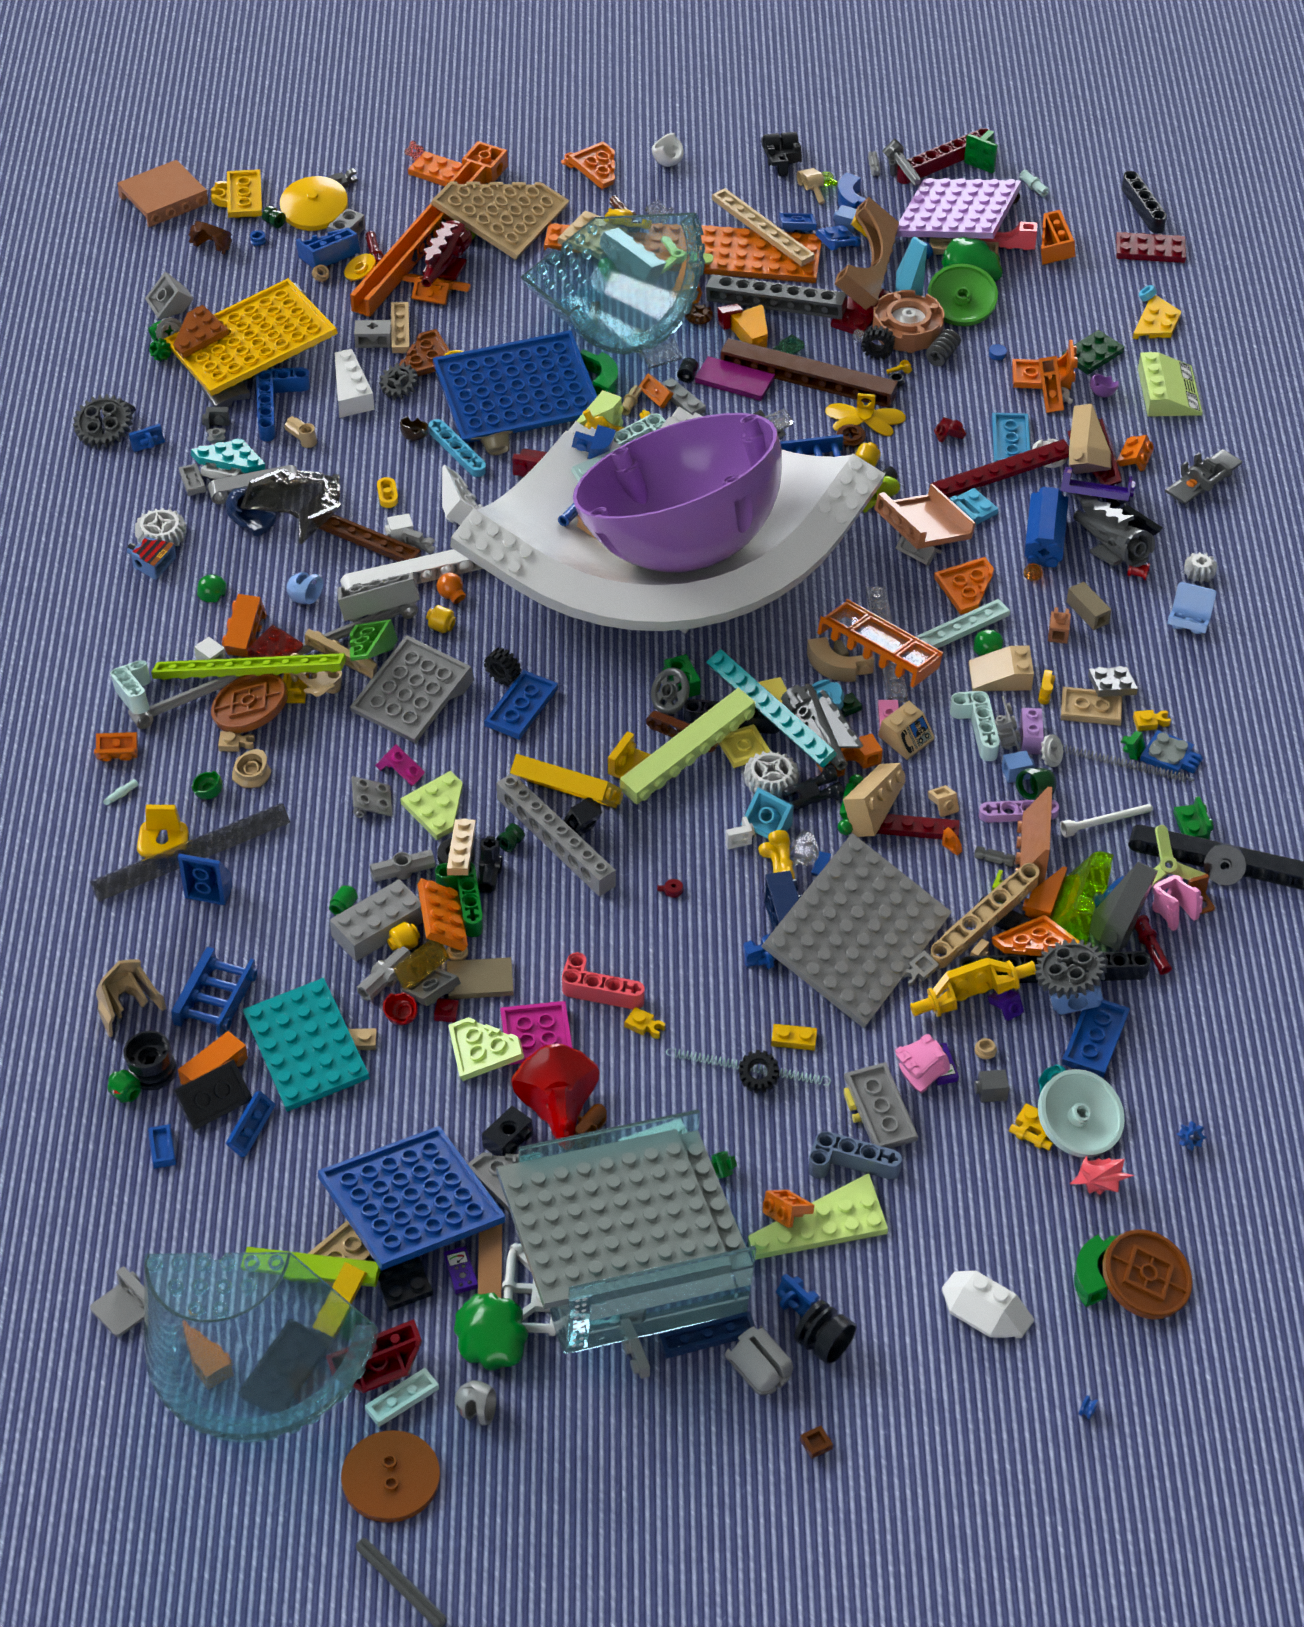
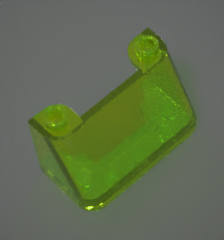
(1075, 902)

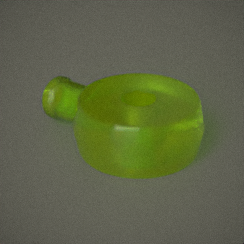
(829, 178)

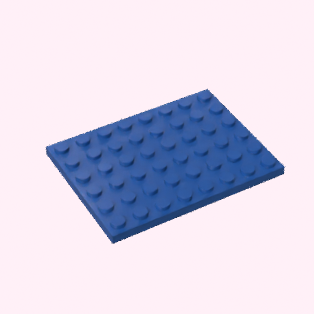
(515, 385)

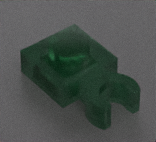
(790, 345)

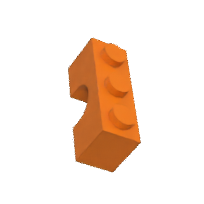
(866, 756)

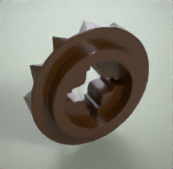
(697, 318)
(857, 433)

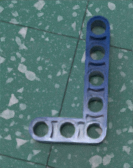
(276, 381)

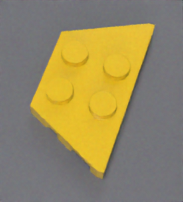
(1157, 319)

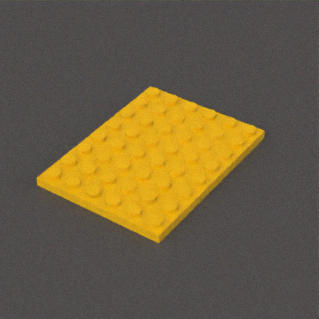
(261, 334)

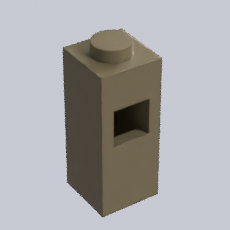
(1088, 605)

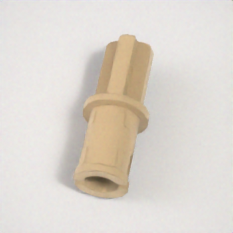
(630, 399)

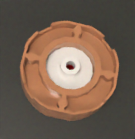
(911, 318)

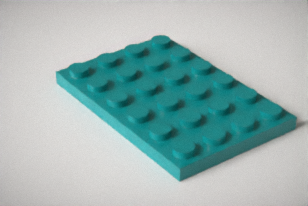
(305, 1044)

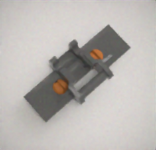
(1202, 475)

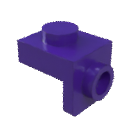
(1009, 1002)

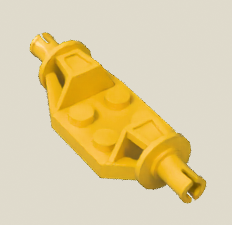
(969, 981)

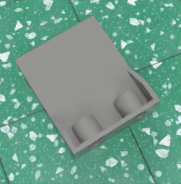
(412, 689)

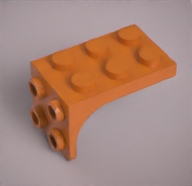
(1027, 371)

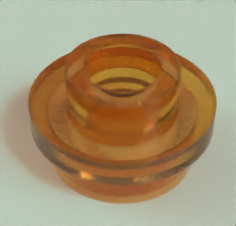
(1033, 572)

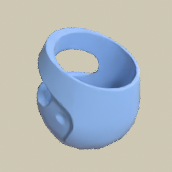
(302, 589)

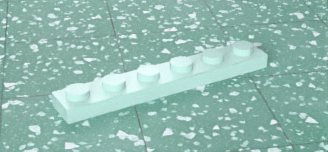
(965, 624)

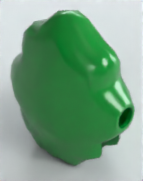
(975, 253)
(491, 1331)

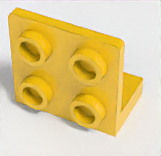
(625, 756)

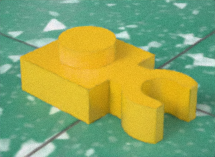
(1148, 720)
(642, 1021)

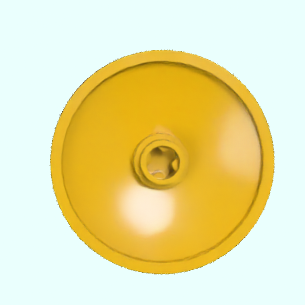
(313, 202)

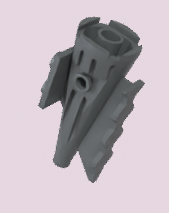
(1111, 527)
(822, 718)

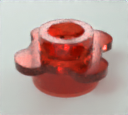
(409, 151)

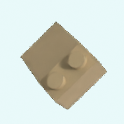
(1003, 670)

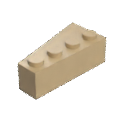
(873, 798)

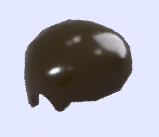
(413, 430)

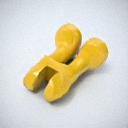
(778, 851)

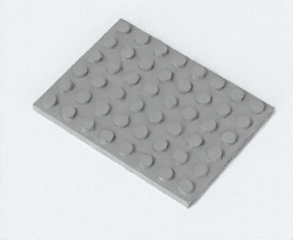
(856, 930)

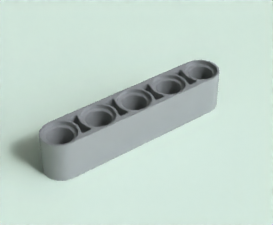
(222, 487)

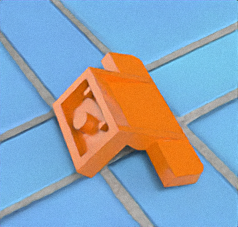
(437, 292)

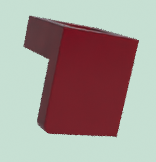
(725, 313)

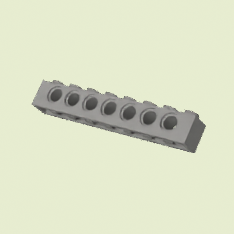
(556, 834)

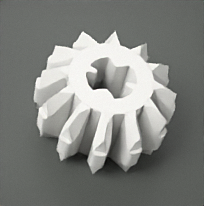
(1200, 567)

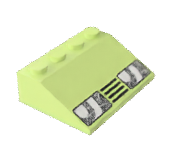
(1168, 386)

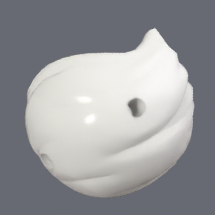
(668, 150)

